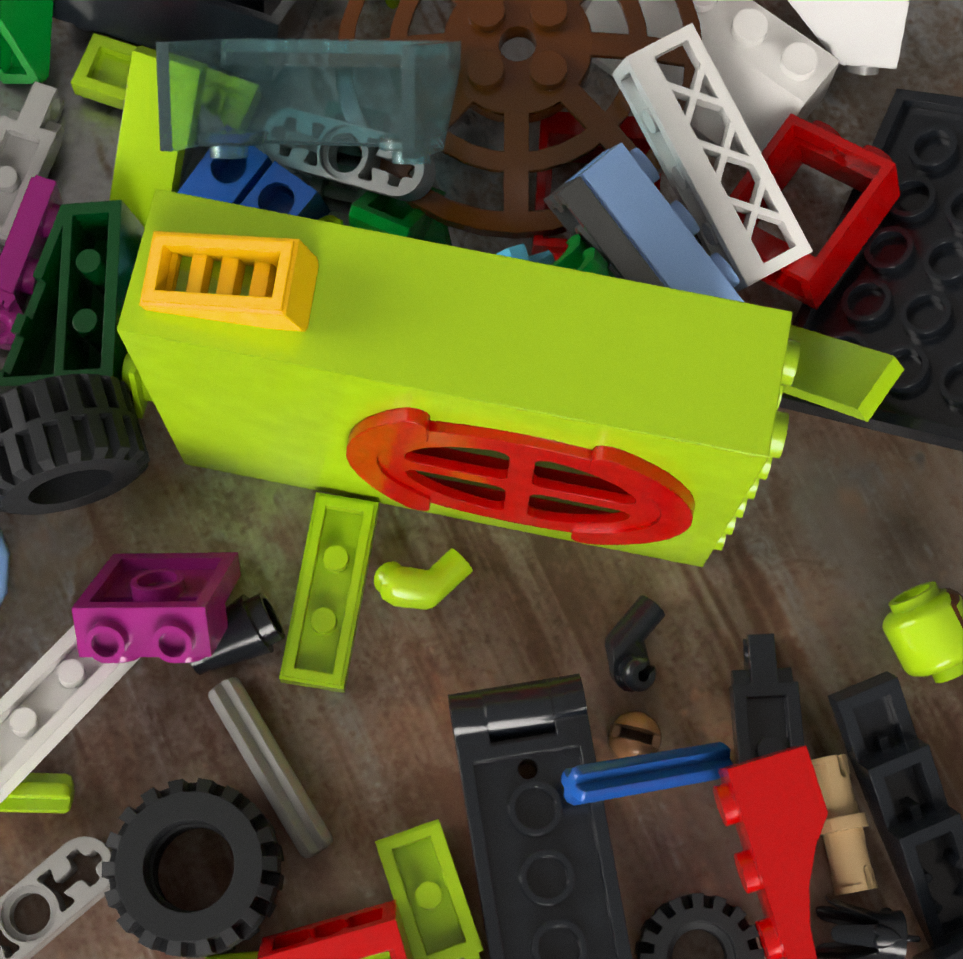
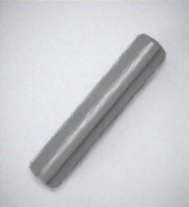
(270, 767)

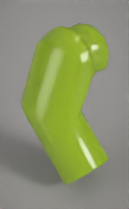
(420, 587)

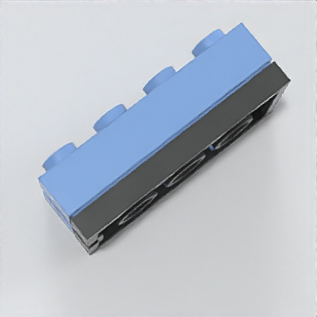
(635, 227)

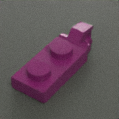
(24, 250)

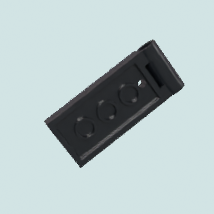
(537, 859)

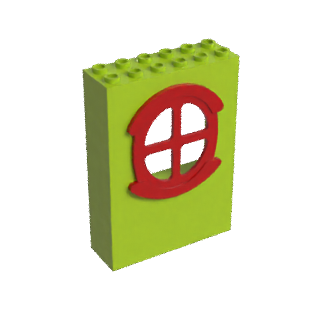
(475, 387)

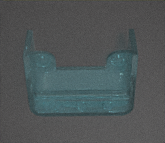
(307, 94)

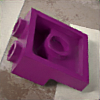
(156, 607)

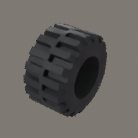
(67, 443)
(137, 857)

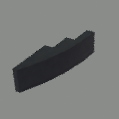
(905, 801)

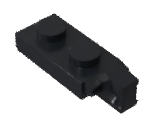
(763, 702)

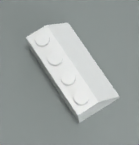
(759, 57)

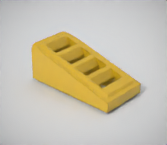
(279, 287)

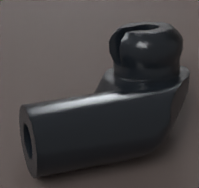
(627, 648)

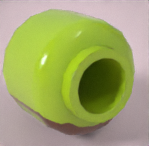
(927, 631)

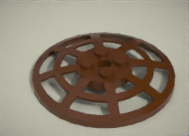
(522, 92)

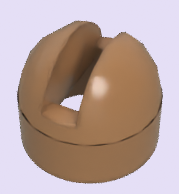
(638, 722)

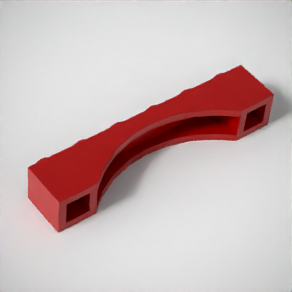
(778, 822)

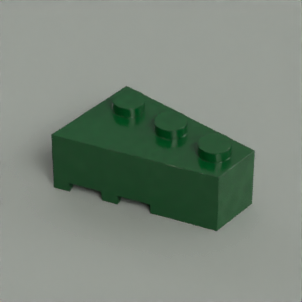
(77, 296)

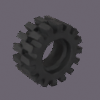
(698, 913)

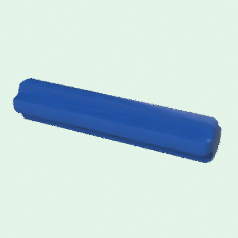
(644, 773)

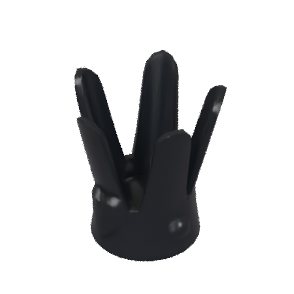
(864, 932)

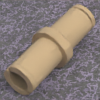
(843, 828)

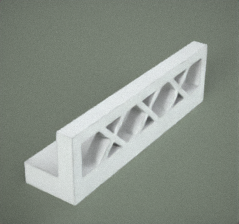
(686, 160)

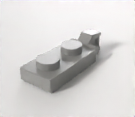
(27, 148)

